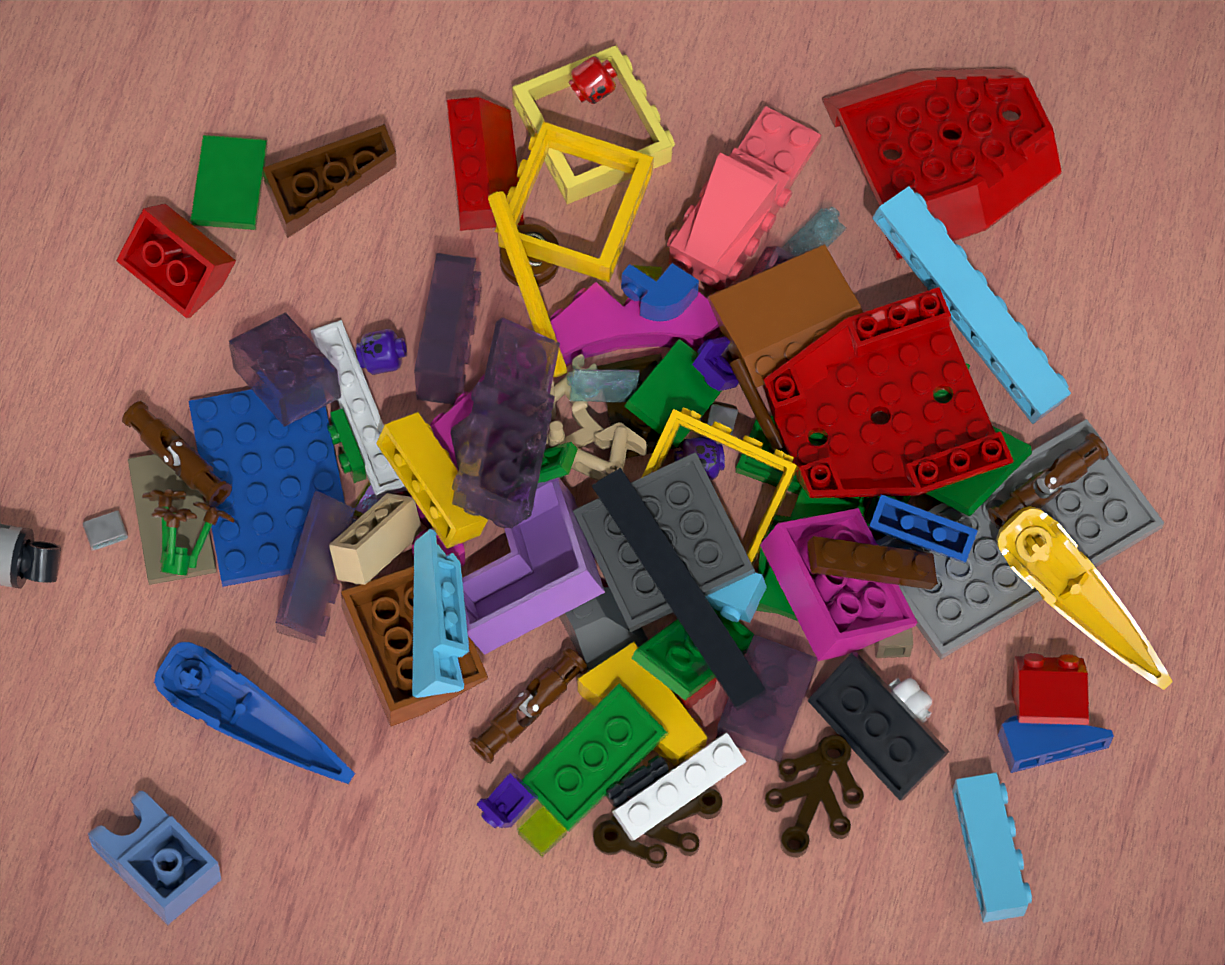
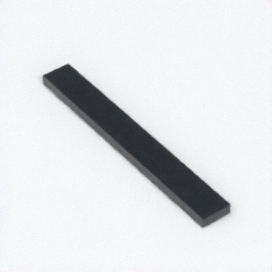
(679, 589)

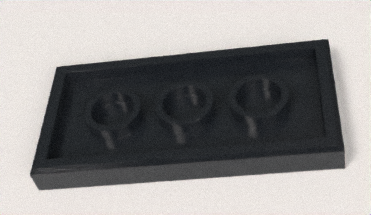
(878, 726)

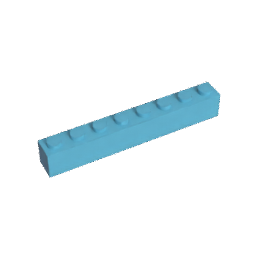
(972, 305)

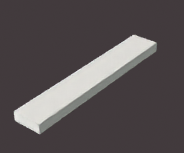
(358, 407)

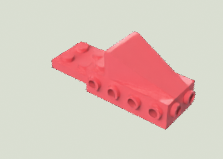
(741, 200)

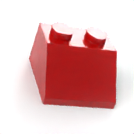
(1051, 689)

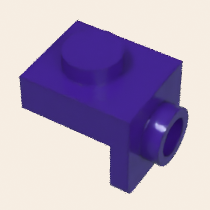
(713, 366)
(507, 802)

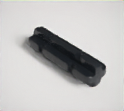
(637, 781)

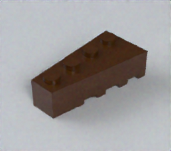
(327, 176)

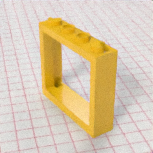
(597, 151)
(747, 446)

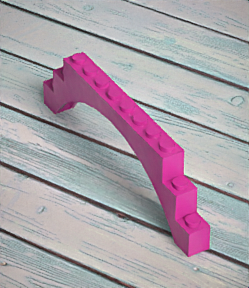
(592, 327)

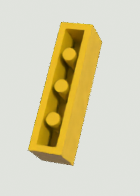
(428, 477)

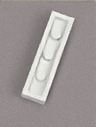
(678, 786)

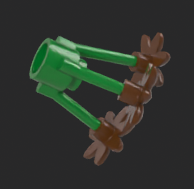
(175, 558)

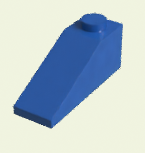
(1040, 744)

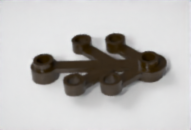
(818, 791)
(658, 832)

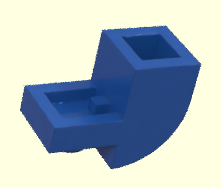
(663, 298)

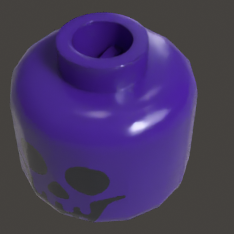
(381, 351)
(708, 451)

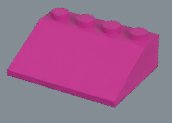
(833, 610)

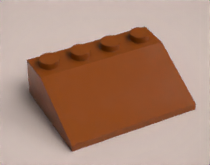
(783, 310)
(383, 630)

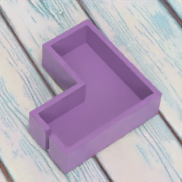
(539, 579)

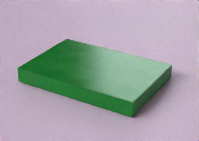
(229, 182)
(672, 386)
(974, 491)

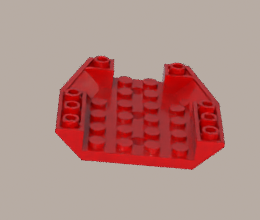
(962, 180)
(893, 365)

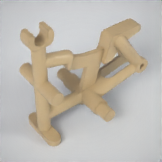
(615, 437)

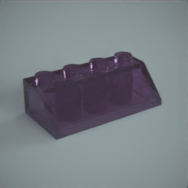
(313, 574)

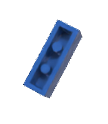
(923, 529)

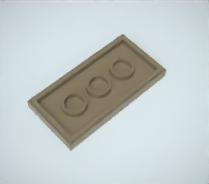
(150, 474)

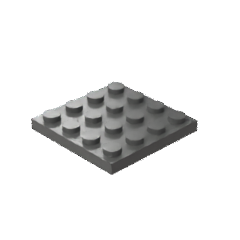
(695, 526)

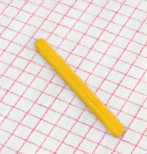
(523, 272)

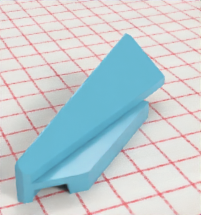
(437, 619)

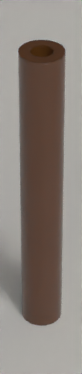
(757, 405)

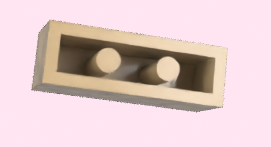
(375, 539)

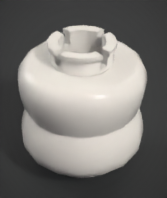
(913, 697)

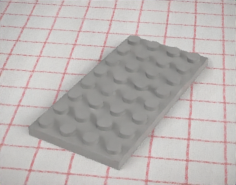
(1098, 511)

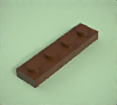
(871, 562)

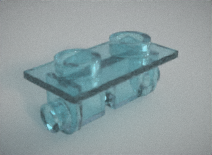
(820, 230)
(602, 385)

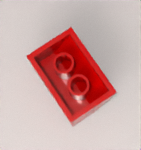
(175, 259)

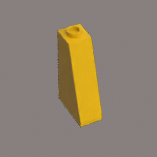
(656, 698)

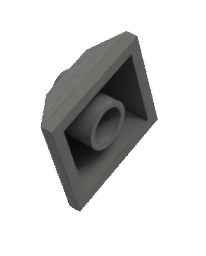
(599, 629)

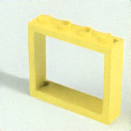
(601, 177)

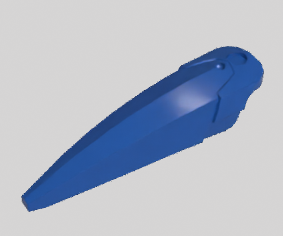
(232, 704)

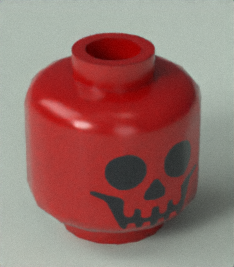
(593, 80)

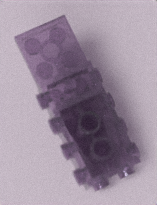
(507, 431)

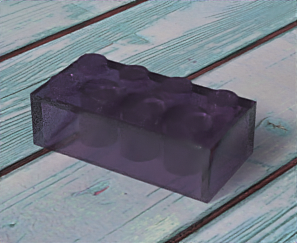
(447, 329)

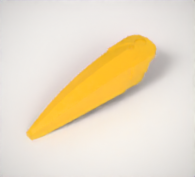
(1069, 582)

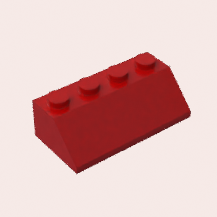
(481, 158)

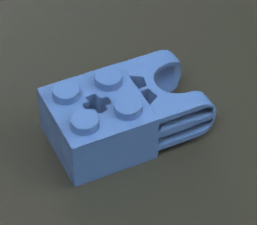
(151, 851)

